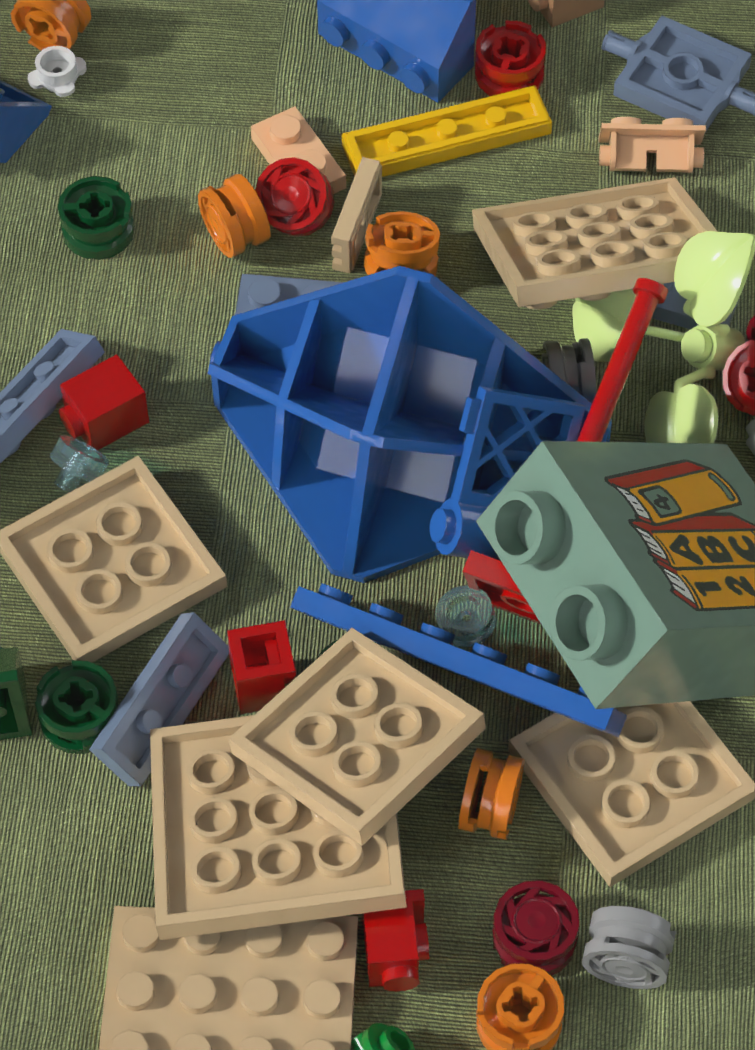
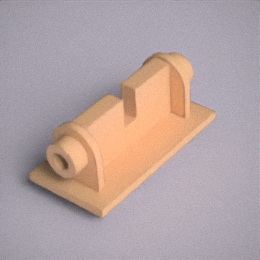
(632, 140)

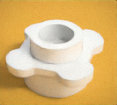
(57, 70)

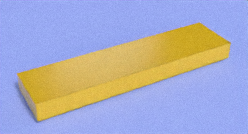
(450, 132)

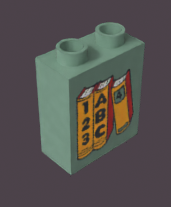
(636, 565)

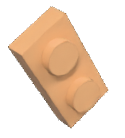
(291, 136)

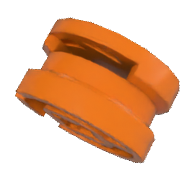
(51, 21)
(234, 215)
(402, 241)
(497, 797)
(519, 1009)

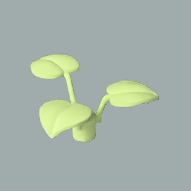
(711, 278)

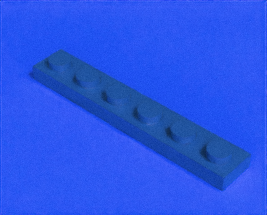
(436, 648)

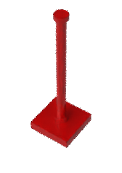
(489, 573)

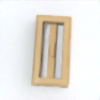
(356, 214)

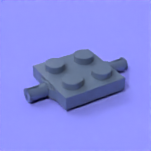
(681, 72)

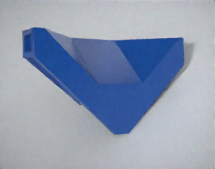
(360, 408)

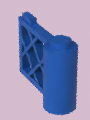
(454, 523)

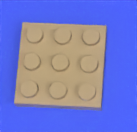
(110, 561)
(357, 735)
(634, 792)

